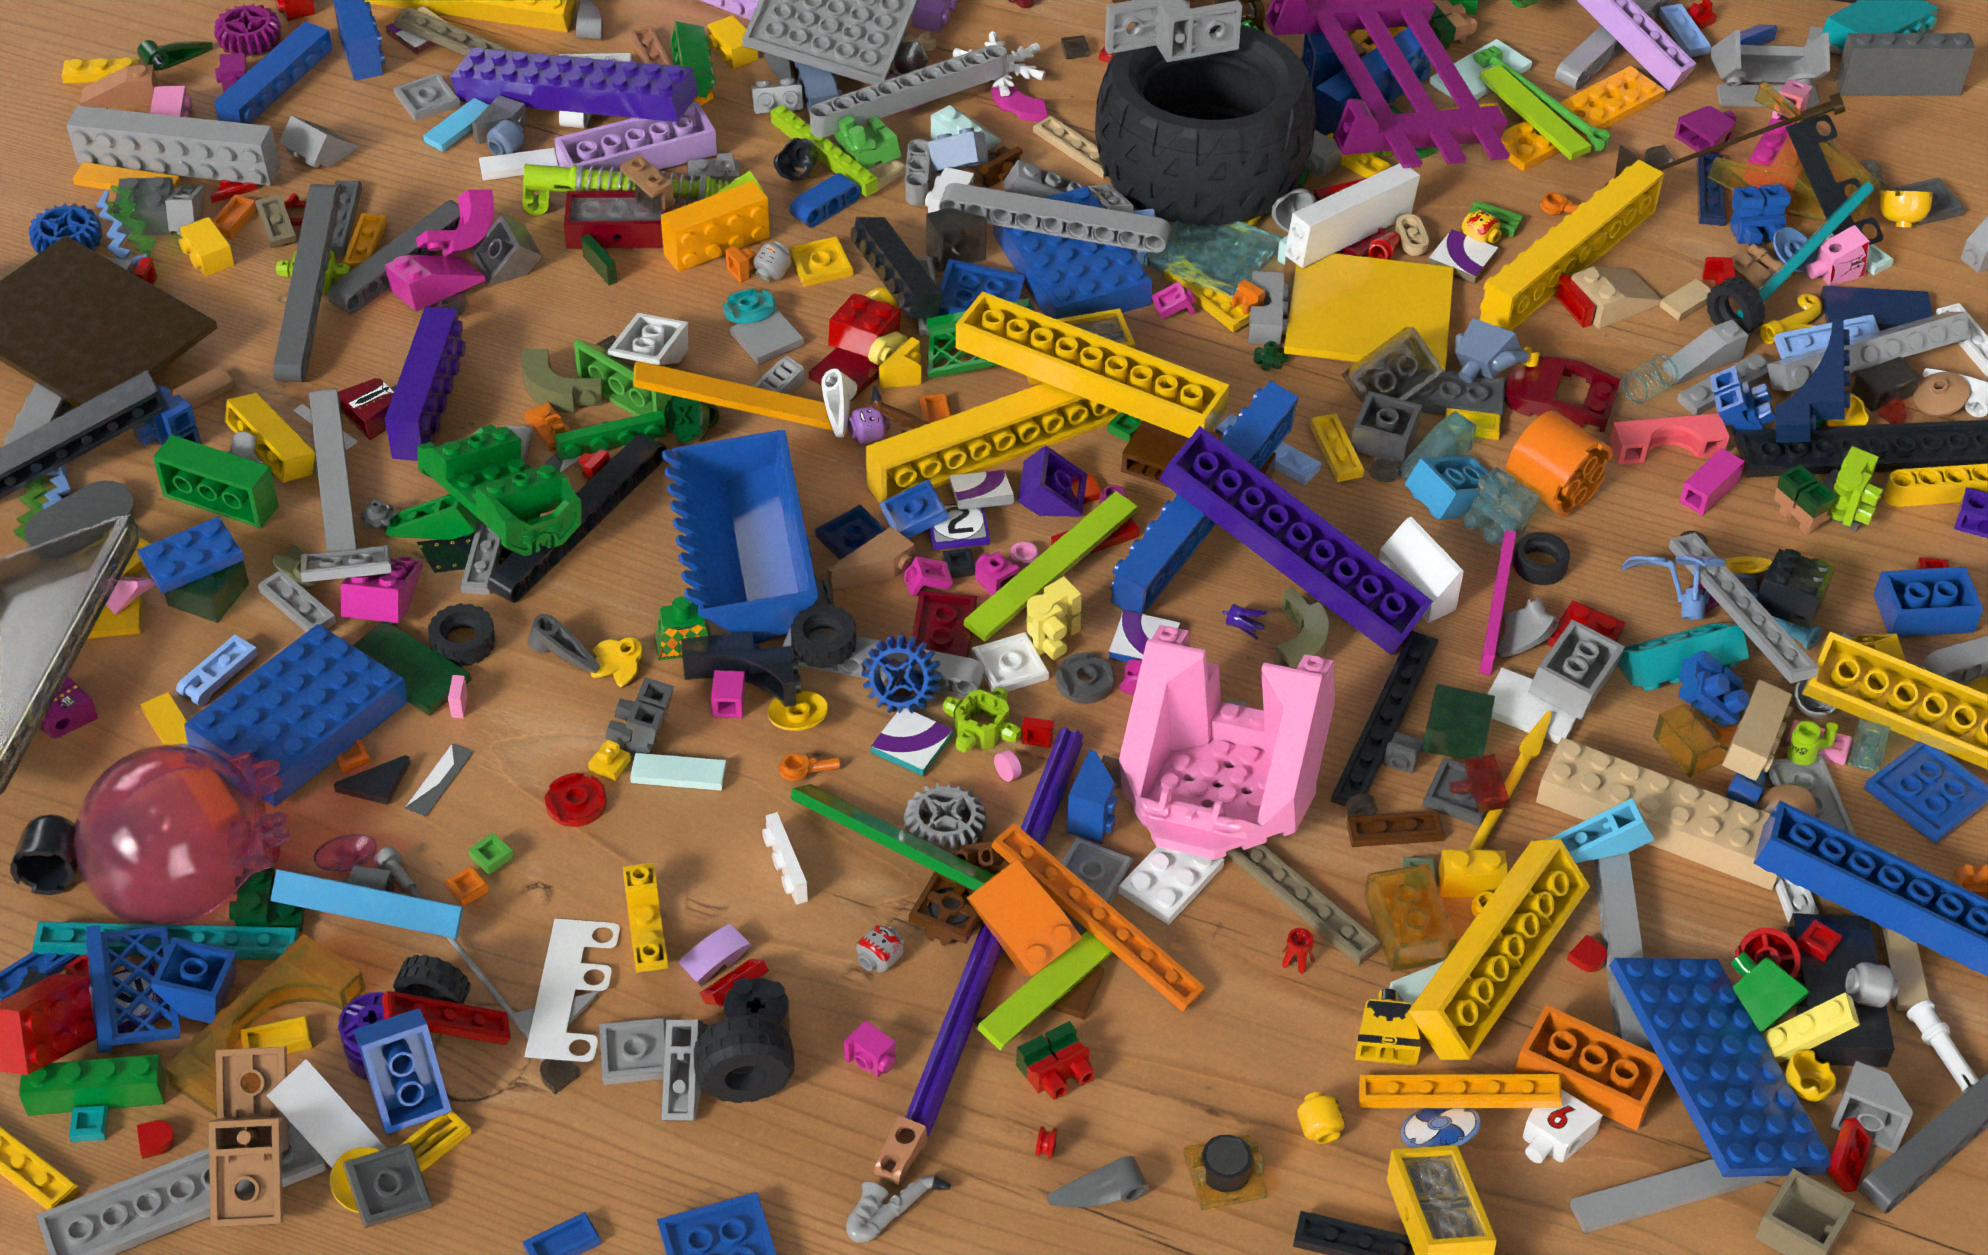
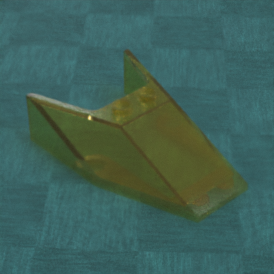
(1788, 168)

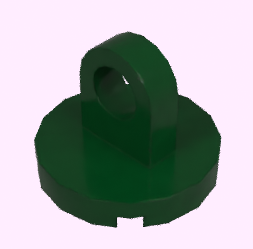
(690, 418)

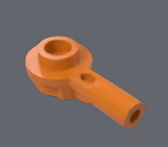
(1555, 203)
(796, 766)

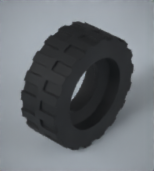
(1746, 297)
(462, 617)
(829, 653)
(432, 979)

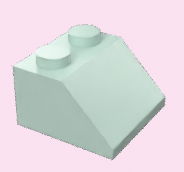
(952, 120)

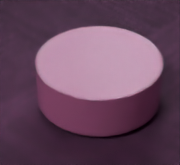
(1023, 554)
(1007, 765)

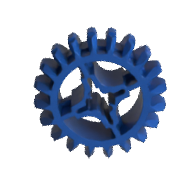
(65, 220)
(892, 668)

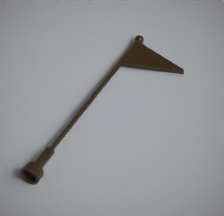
(1835, 104)

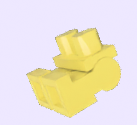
(1053, 616)

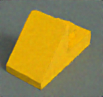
(902, 366)

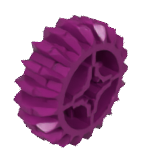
(247, 29)

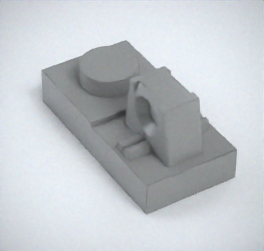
(721, 169)

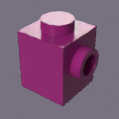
(231, 69)

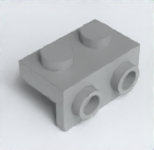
(769, 96)

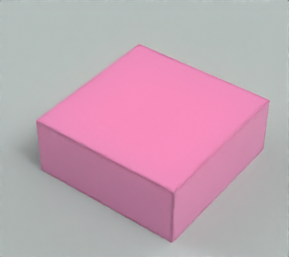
(457, 696)

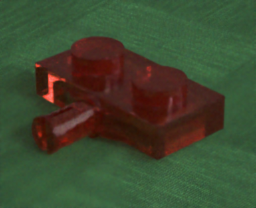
(1483, 783)

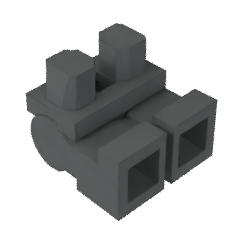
(642, 717)

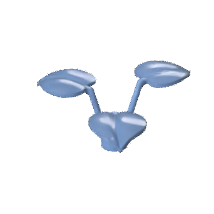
(1693, 600)

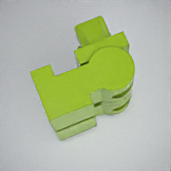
(1855, 488)

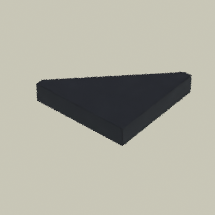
(376, 783)

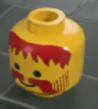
(1482, 227)

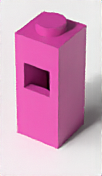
(1712, 481)

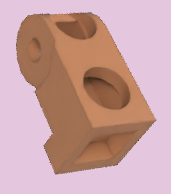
(900, 1150)

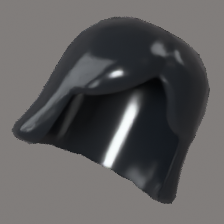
(796, 153)

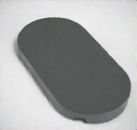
(79, 510)

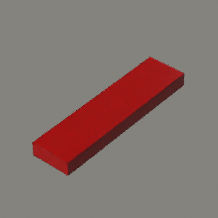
(451, 1017)

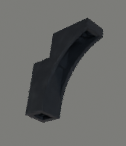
(766, 668)

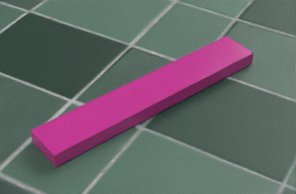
(1497, 602)

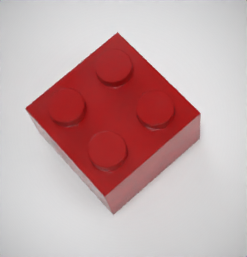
(861, 323)

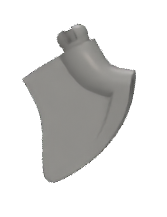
(1526, 628)

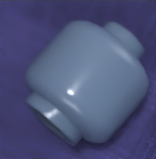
(505, 138)

